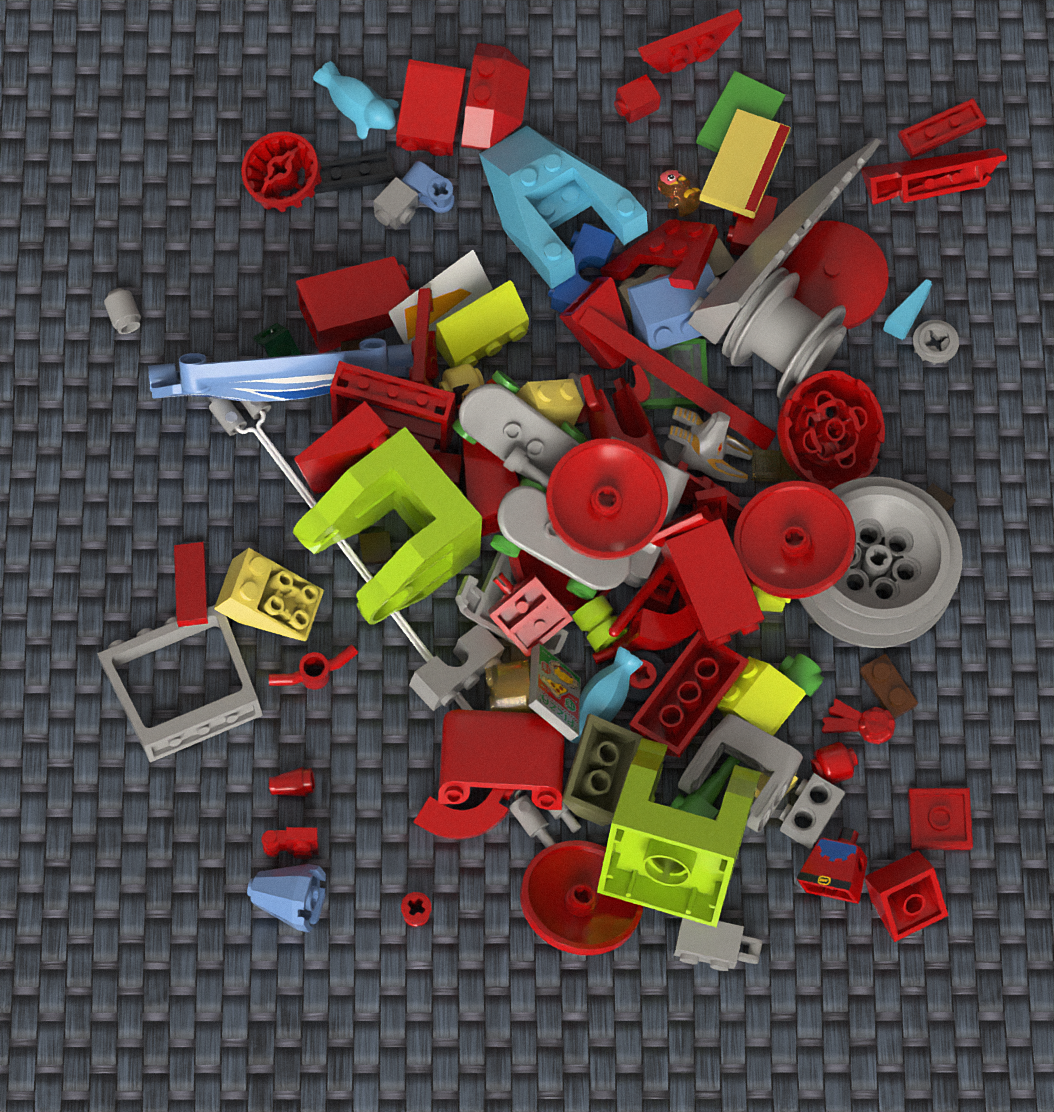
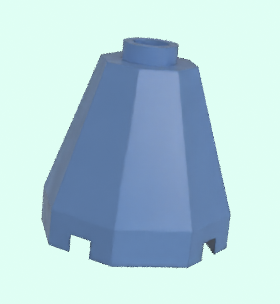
(290, 894)

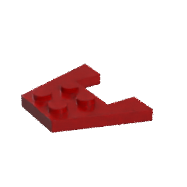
(672, 244)

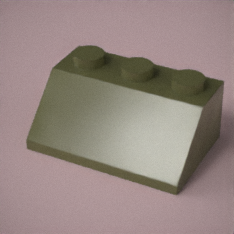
(600, 770)

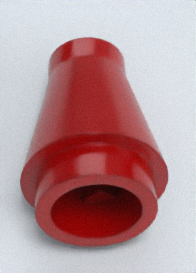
(294, 783)

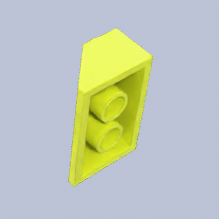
(482, 327)

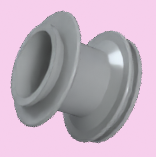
(784, 332)

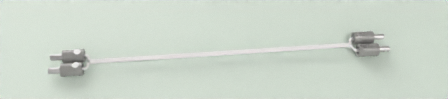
(234, 423)

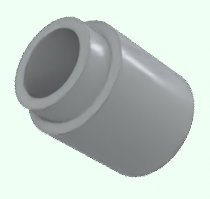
(122, 311)

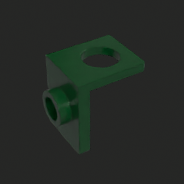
(277, 344)

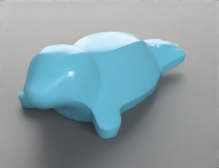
(357, 100)
(607, 689)

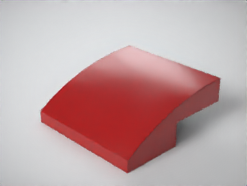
(686, 523)

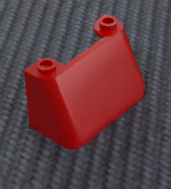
(501, 753)

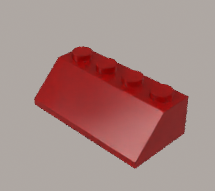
(688, 695)

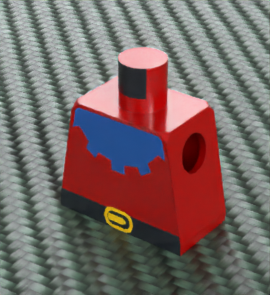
(835, 868)

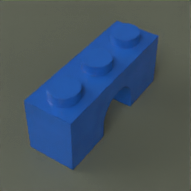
(590, 249)

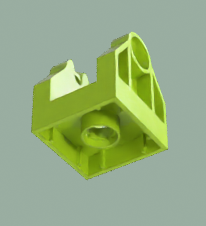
(410, 482)
(670, 855)

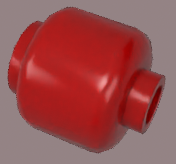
(834, 762)

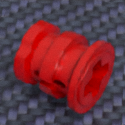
(413, 900)

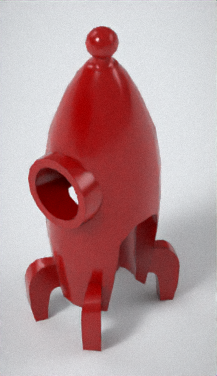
(632, 420)

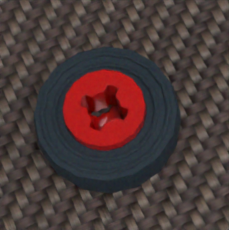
(639, 686)

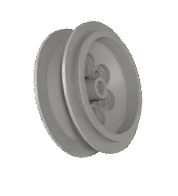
(931, 556)

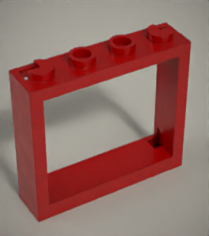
(397, 395)

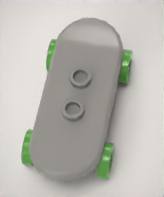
(504, 421)
(527, 527)

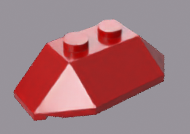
(494, 97)

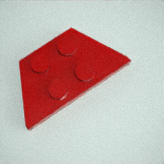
(691, 44)

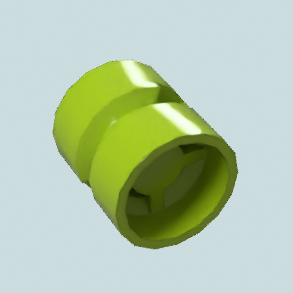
(597, 619)

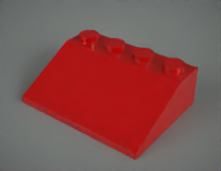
(341, 448)

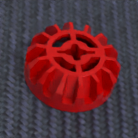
(273, 156)

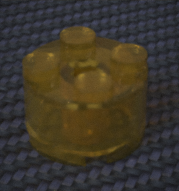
(510, 686)

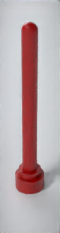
(639, 599)

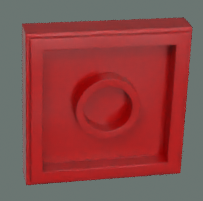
(940, 819)

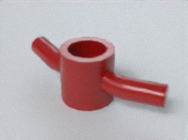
(310, 660)

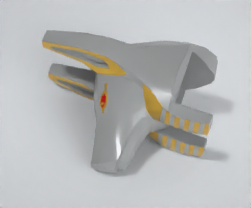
(705, 445)

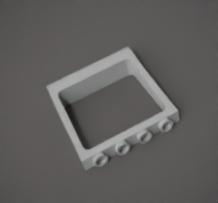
(196, 724)

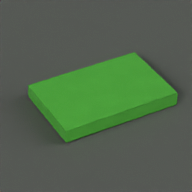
(740, 94)

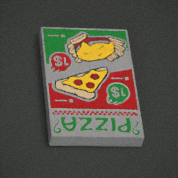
(554, 692)

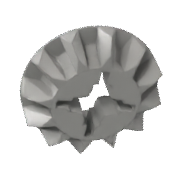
(938, 330)

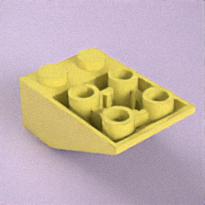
(268, 596)

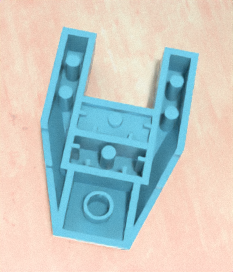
(543, 186)

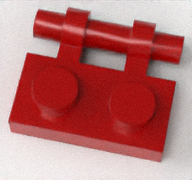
(295, 840)

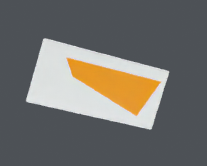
(451, 292)

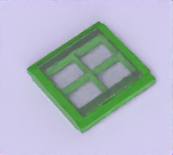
(689, 357)

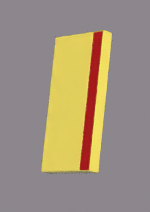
(745, 163)

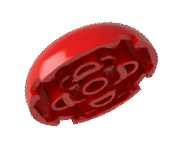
(855, 423)

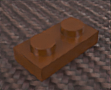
(888, 686)

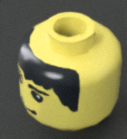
(461, 381)

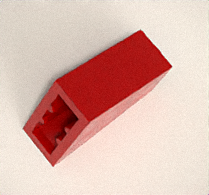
(604, 299)

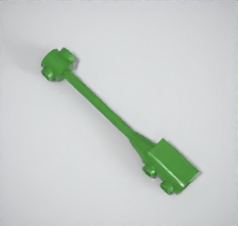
(799, 670)

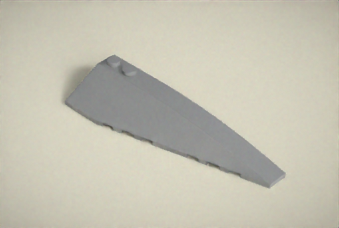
(771, 248)

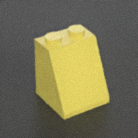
(554, 399)

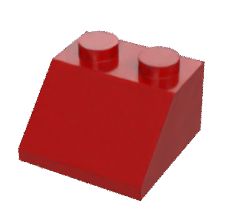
(906, 895)

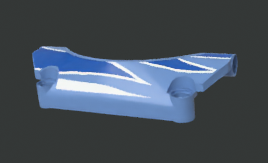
(273, 377)

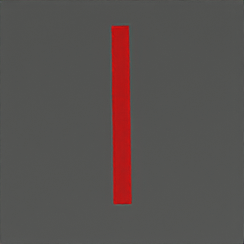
(675, 377)

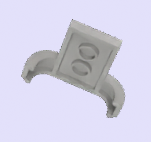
(476, 602)

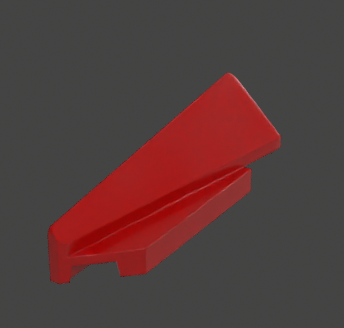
(931, 176)

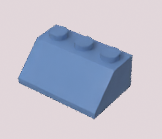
(663, 312)

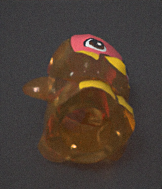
(679, 190)

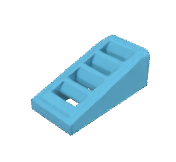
(904, 315)

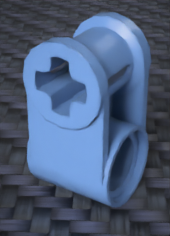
(428, 185)

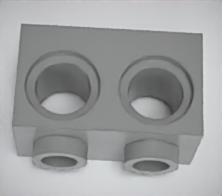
(816, 813)

